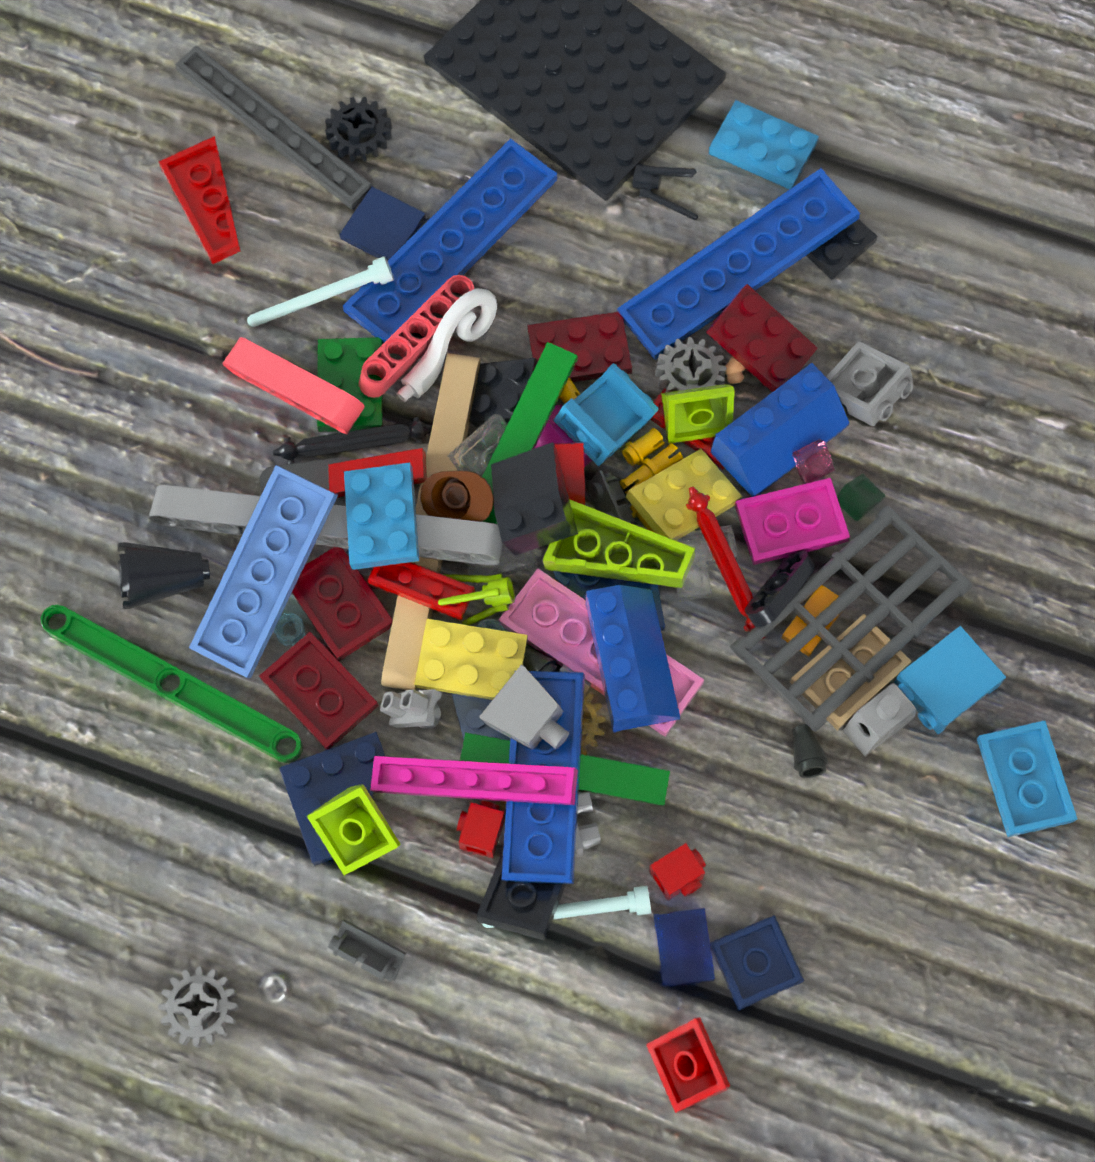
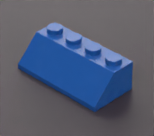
(762, 440)
(631, 657)

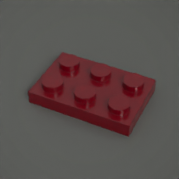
(594, 338)
(761, 339)
(340, 603)
(318, 691)

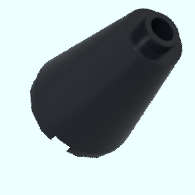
(158, 573)

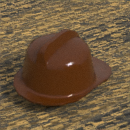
(457, 496)

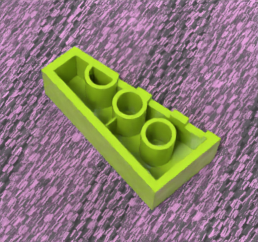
(619, 551)

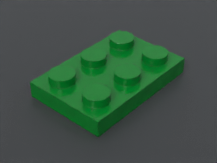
(341, 365)

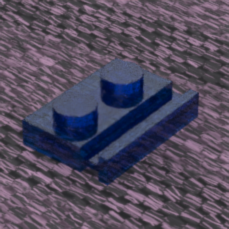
(684, 947)

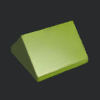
(697, 412)
(353, 829)

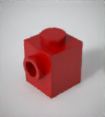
(481, 828)
(678, 872)

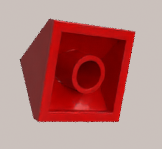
(688, 1065)

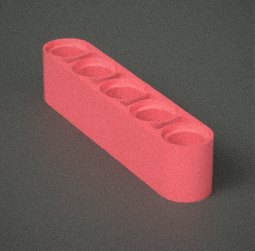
(407, 346)
(293, 385)

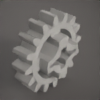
(704, 366)
(198, 1023)

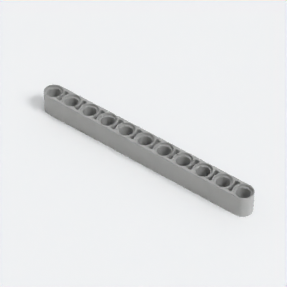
(231, 512)

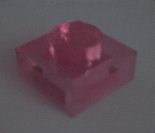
(813, 461)

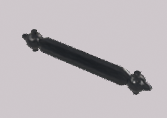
(353, 440)

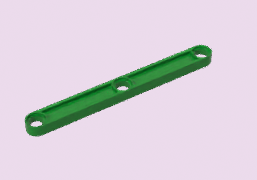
(191, 693)

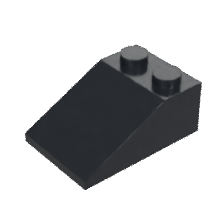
(531, 500)

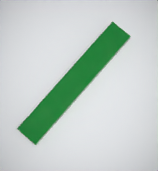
(533, 408)
(596, 773)

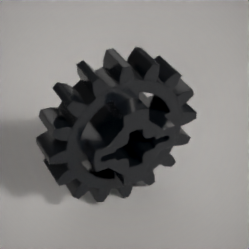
(361, 125)

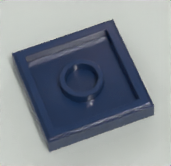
(381, 224)
(756, 962)

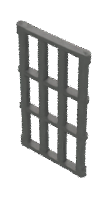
(841, 648)

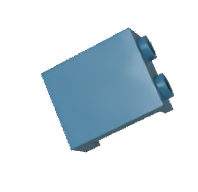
(606, 414)
(949, 680)

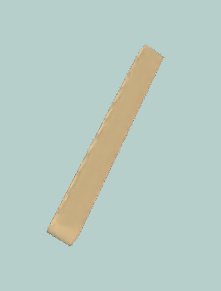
(447, 432)

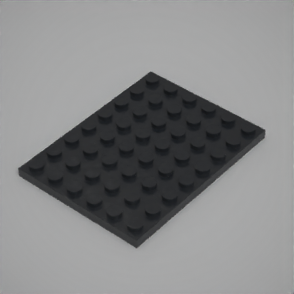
(578, 80)

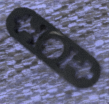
(780, 588)

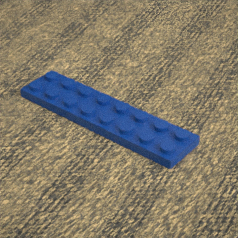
(453, 238)
(745, 255)

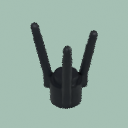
(649, 178)

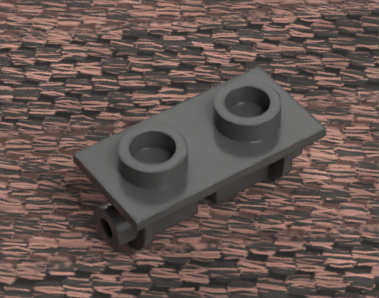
(605, 492)
(374, 953)

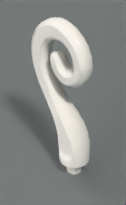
(460, 317)

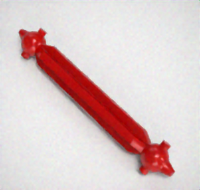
(721, 552)

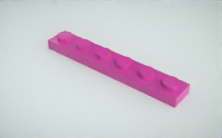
(474, 780)

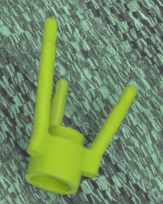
(497, 592)

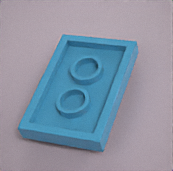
(763, 145)
(381, 516)
(1026, 779)

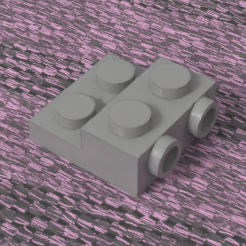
(870, 383)

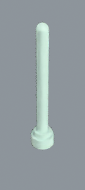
(377, 272)
(634, 901)

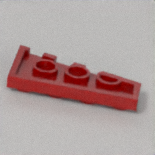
(203, 195)

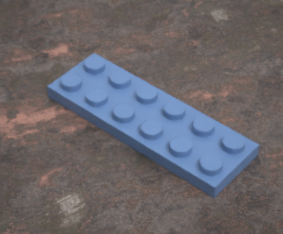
(263, 571)

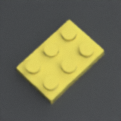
(665, 495)
(468, 659)

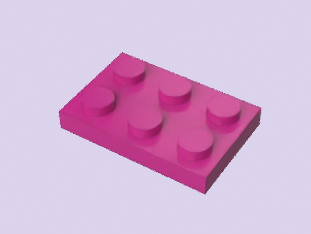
(792, 521)

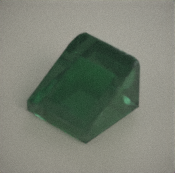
(859, 497)

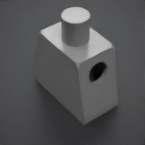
(525, 712)
(882, 717)

